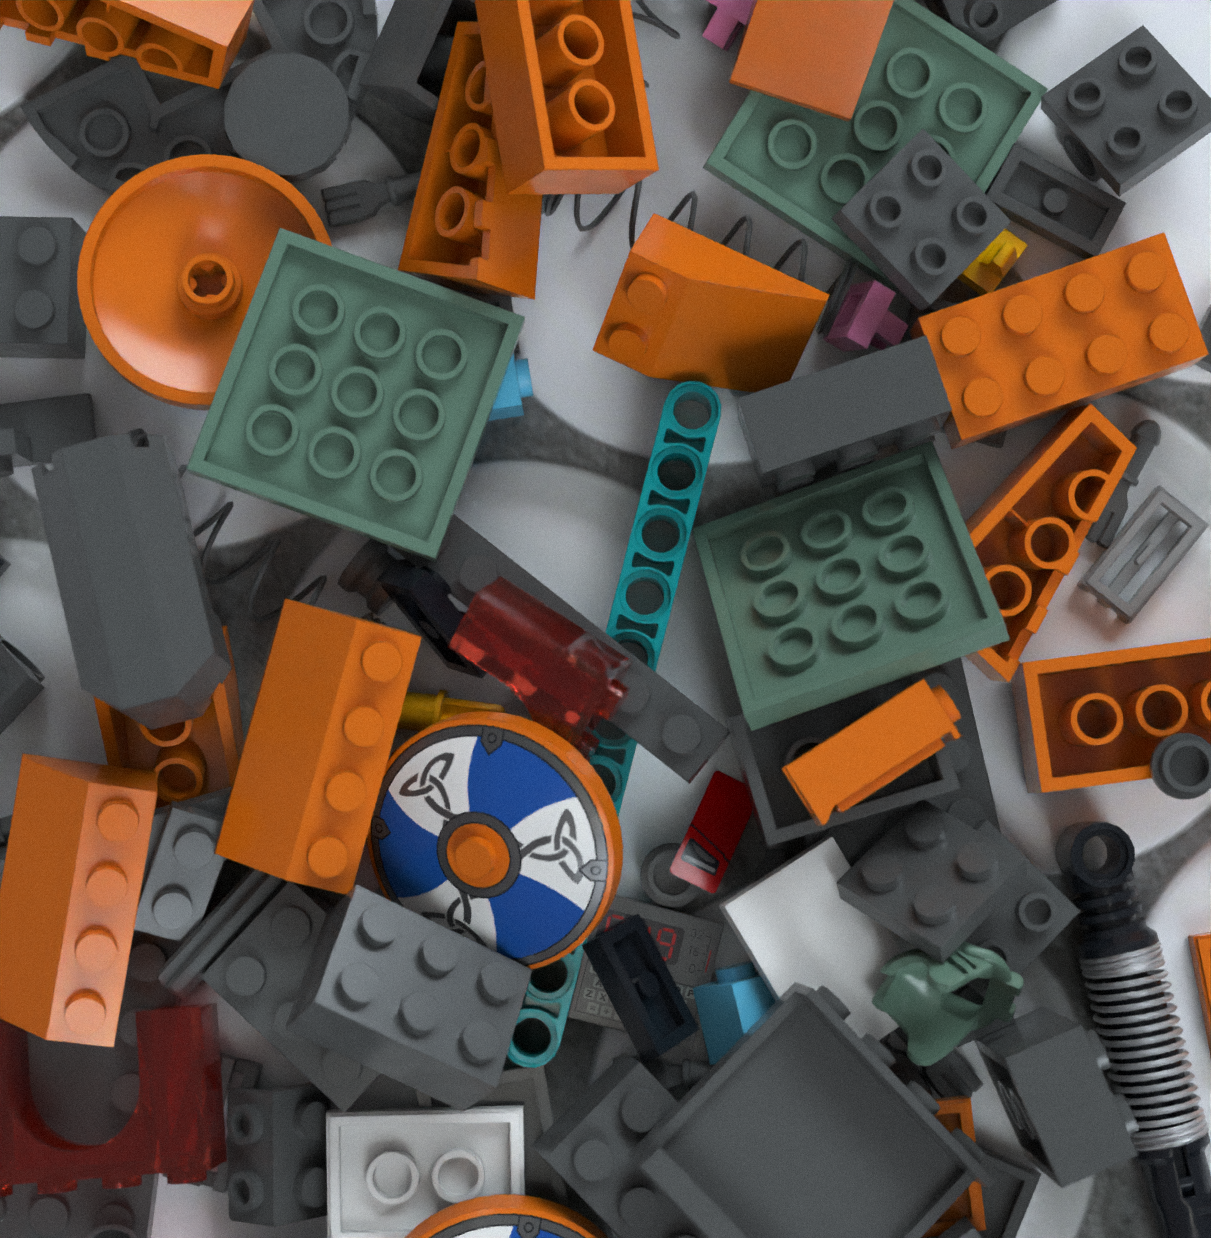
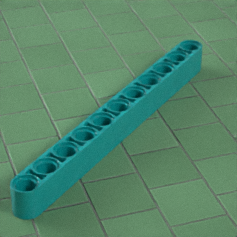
(648, 631)

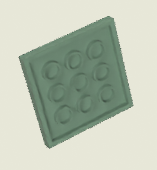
(919, 79)
(356, 394)
(846, 586)

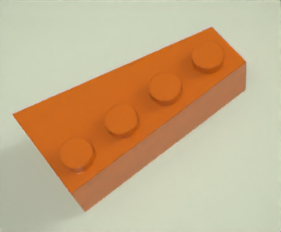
(165, 36)
(462, 220)
(1038, 521)

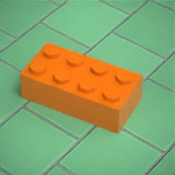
(567, 95)
(1062, 339)
(1106, 711)

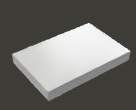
(810, 936)
(408, 1163)

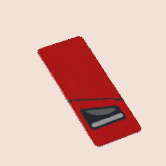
(713, 833)

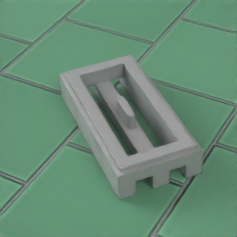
(1108, 596)

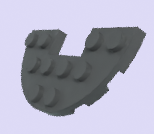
(114, 126)

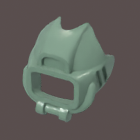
(930, 1015)

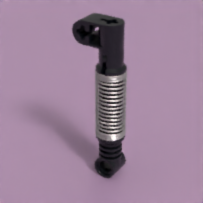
(1140, 1031)

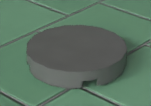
(288, 115)

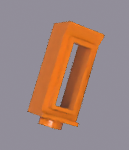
(873, 750)

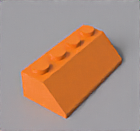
(317, 746)
(72, 895)

